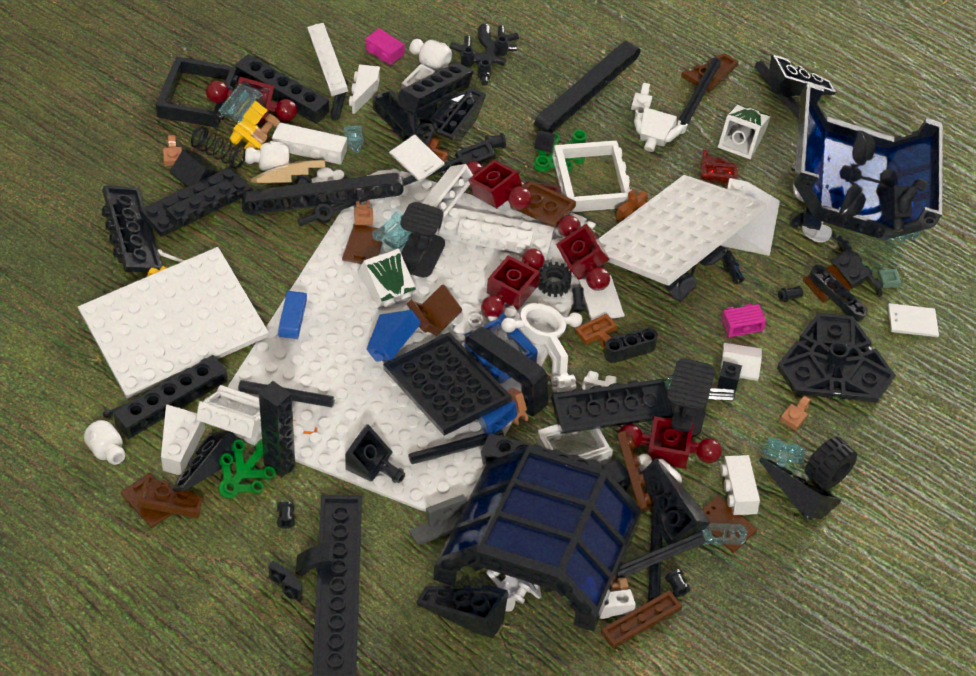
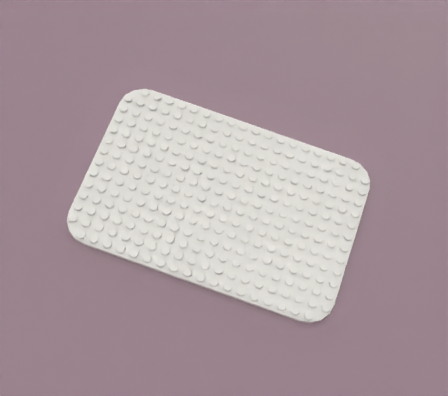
(334, 359)

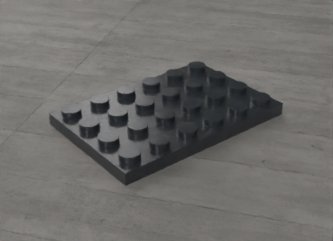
(447, 383)

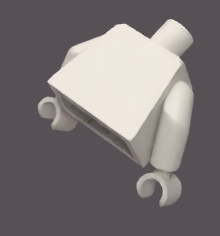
(657, 128)

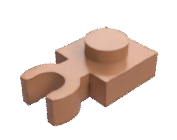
(363, 214)

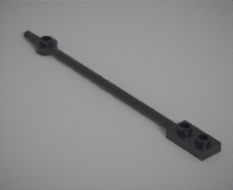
(479, 153)

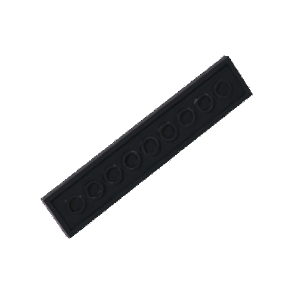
(338, 588)

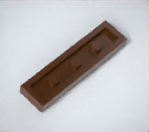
(637, 479)
(641, 619)

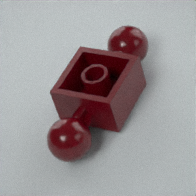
(285, 109)
(498, 184)
(583, 252)
(512, 282)
(673, 444)

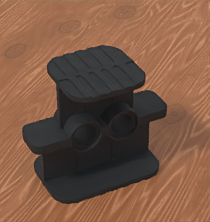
(422, 246)
(690, 394)

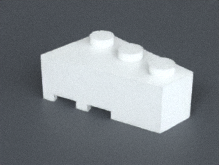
(180, 439)

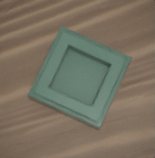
(889, 278)

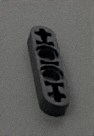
(822, 277)

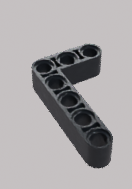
(514, 364)

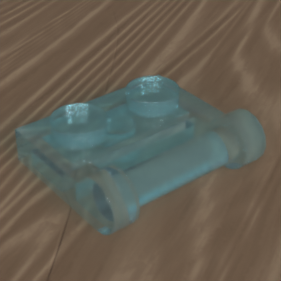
(239, 102)
(394, 238)

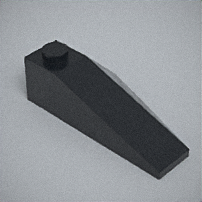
(207, 459)
(807, 498)
(473, 608)

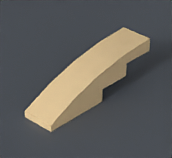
(284, 172)

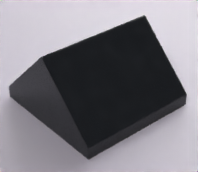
(191, 168)
(366, 454)

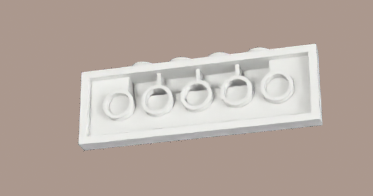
(495, 231)

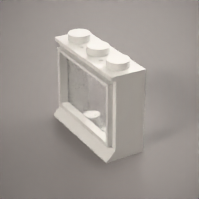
(231, 411)
(586, 444)

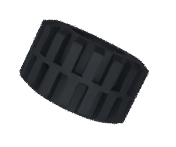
(831, 463)

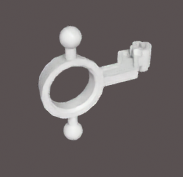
(560, 379)

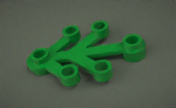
(544, 163)
(242, 471)

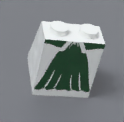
(743, 131)
(387, 278)

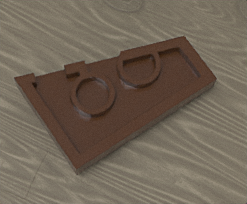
(727, 65)
(161, 497)

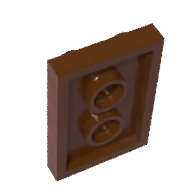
(547, 205)

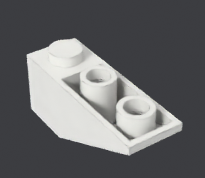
(366, 85)

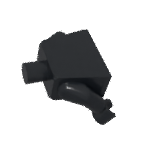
(897, 203)

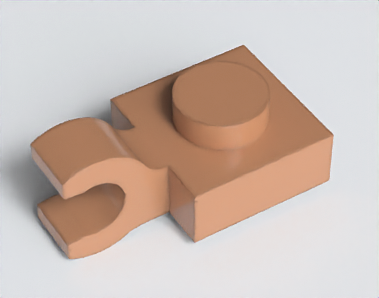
(172, 152)
(517, 396)
(794, 415)

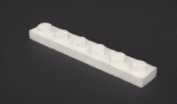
(327, 59)

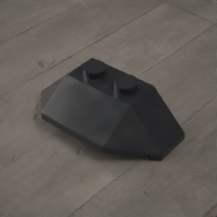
(457, 114)
(399, 119)

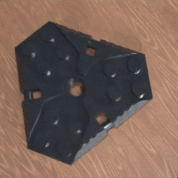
(833, 358)

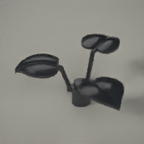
(863, 151)
(686, 283)

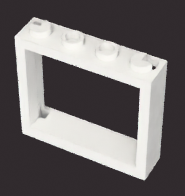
(592, 202)

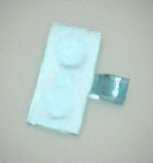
(784, 451)

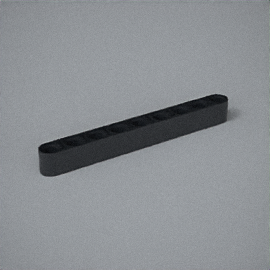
(587, 87)
(352, 190)

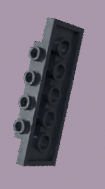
(195, 201)
(129, 230)
(611, 405)

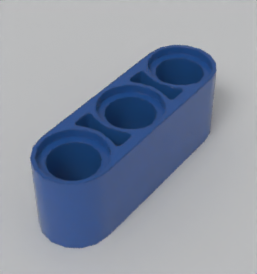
(292, 315)

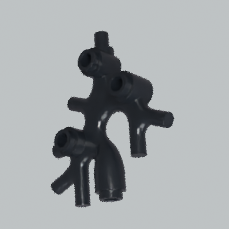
(493, 48)

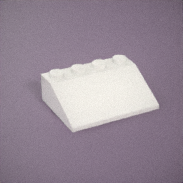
(758, 233)

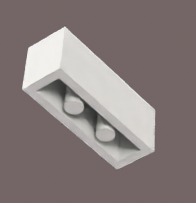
(740, 485)

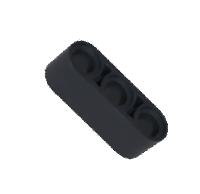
(630, 345)

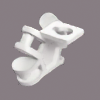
(515, 587)

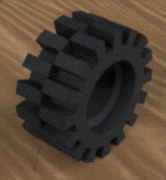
(554, 287)

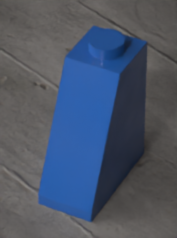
(391, 334)
(498, 418)

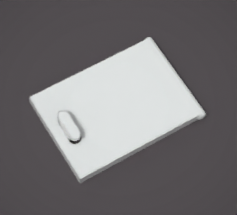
(417, 158)
(602, 301)
(913, 320)

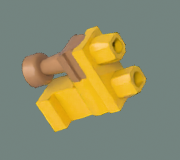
(248, 129)

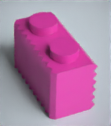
(385, 46)
(743, 320)

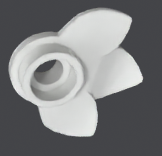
(327, 174)
(468, 320)

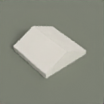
(746, 356)

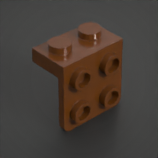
(436, 311)

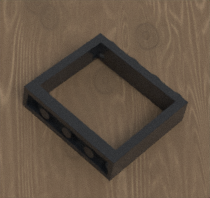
(189, 114)

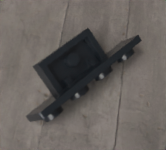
(851, 268)

